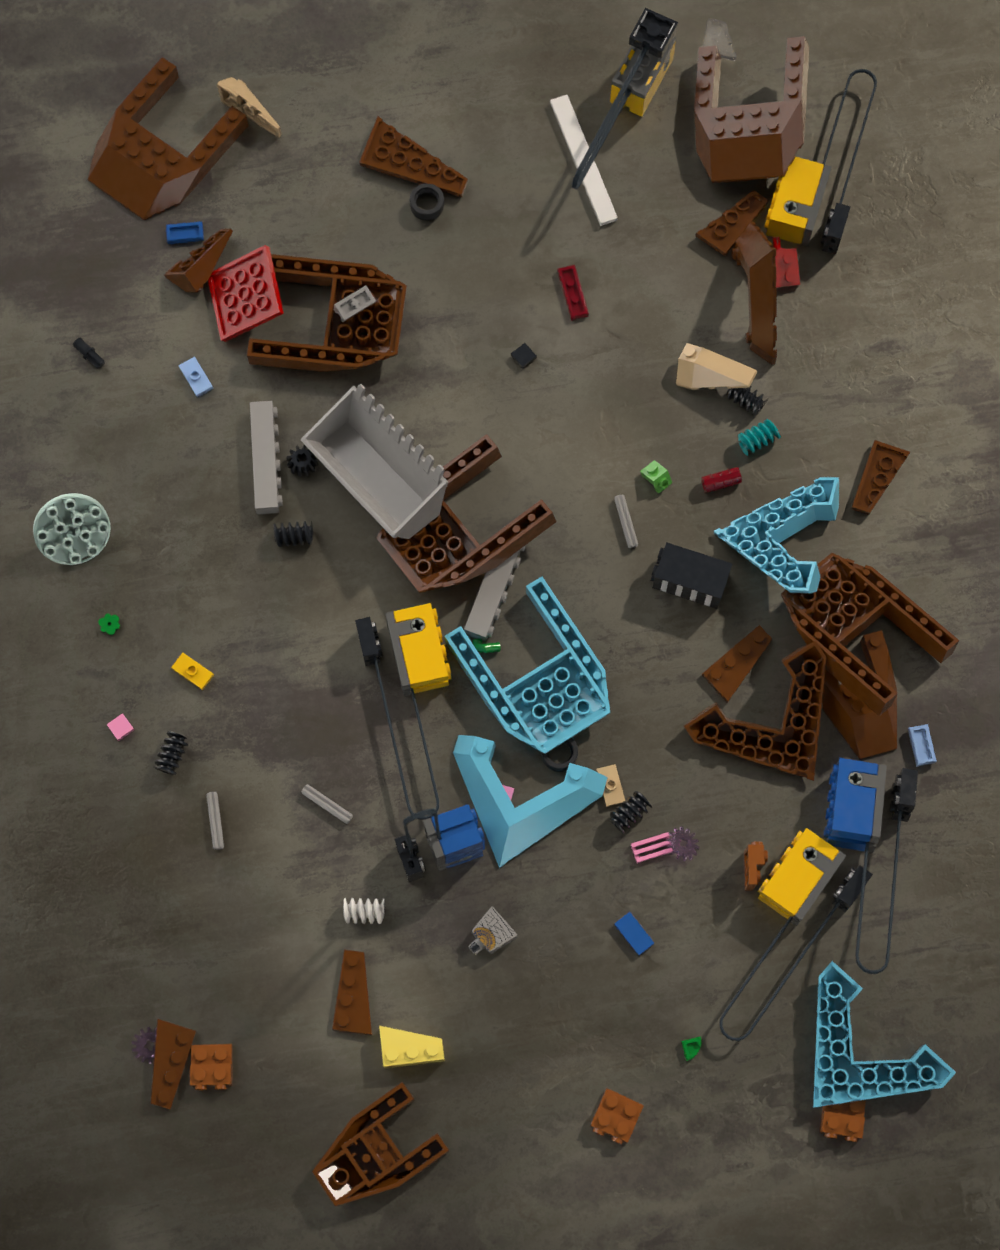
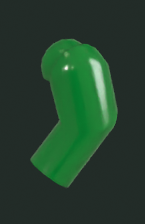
(486, 648)

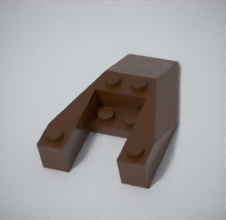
(855, 721)
(366, 1158)

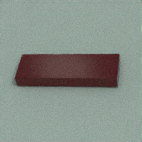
(572, 292)

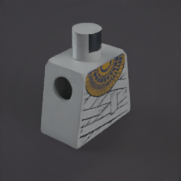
(491, 933)

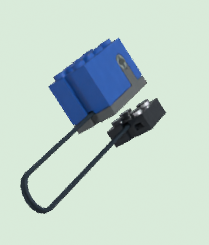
(857, 818)
(451, 837)

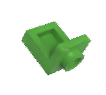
(657, 475)

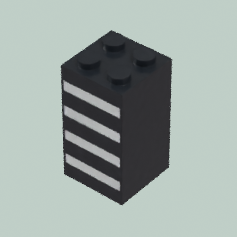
(690, 575)

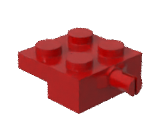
(786, 265)

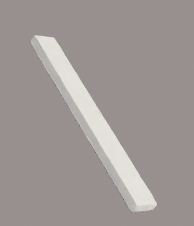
(578, 147)

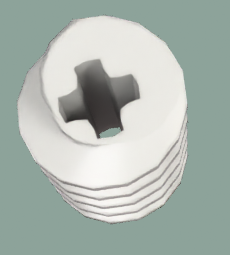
(364, 911)

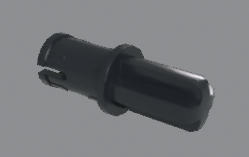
(88, 353)

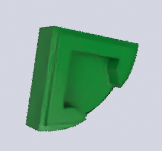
(691, 1047)

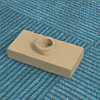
(613, 791)

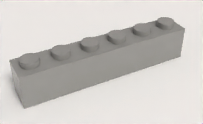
(265, 457)
(490, 597)

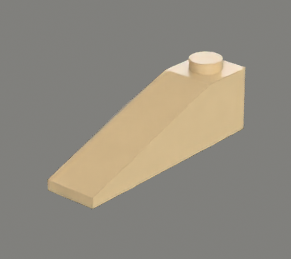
(236, 93)
(705, 368)

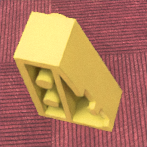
(409, 1048)

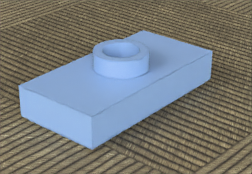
(195, 377)
(922, 745)

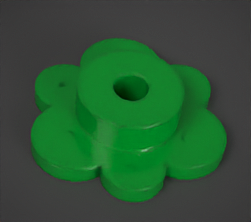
(104, 623)

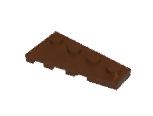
(726, 229)
(879, 471)
(736, 664)
(352, 1002)
(170, 1056)

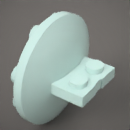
(71, 529)

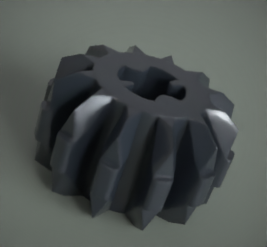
(302, 467)

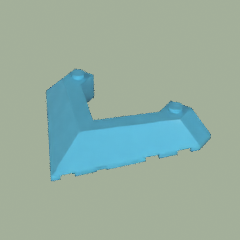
(762, 531)
(512, 828)
(843, 1080)

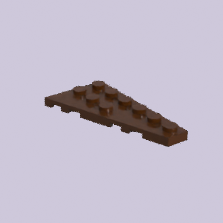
(403, 158)

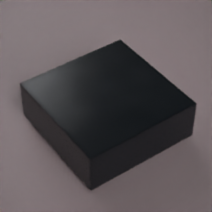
(523, 355)

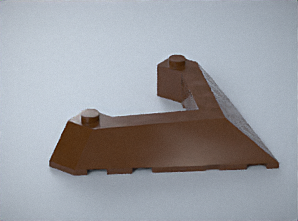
(759, 262)
(788, 748)

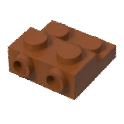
(754, 860)
(211, 1066)
(616, 1116)
(844, 1120)

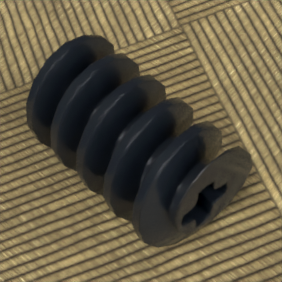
(747, 398)
(293, 534)
(170, 753)
(629, 811)

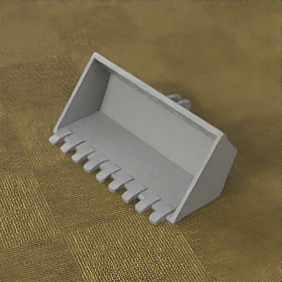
(378, 463)

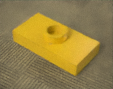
(192, 671)

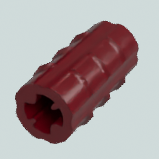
(721, 479)

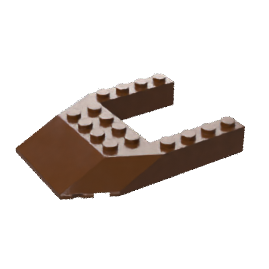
(750, 138)
(142, 168)
(349, 344)
(444, 549)
(848, 603)

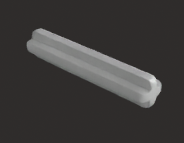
(626, 521)
(327, 804)
(215, 820)

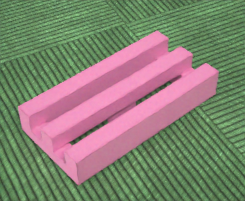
(646, 841)

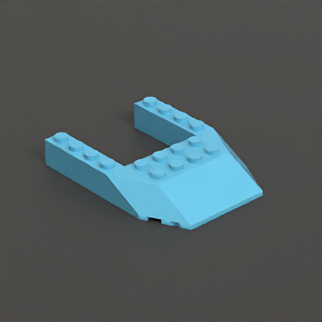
(553, 698)

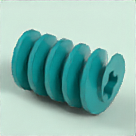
(757, 435)

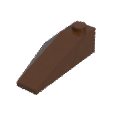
(197, 269)

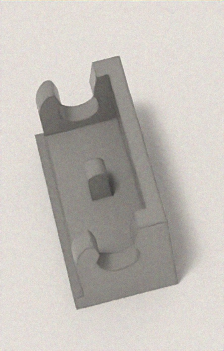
(354, 303)

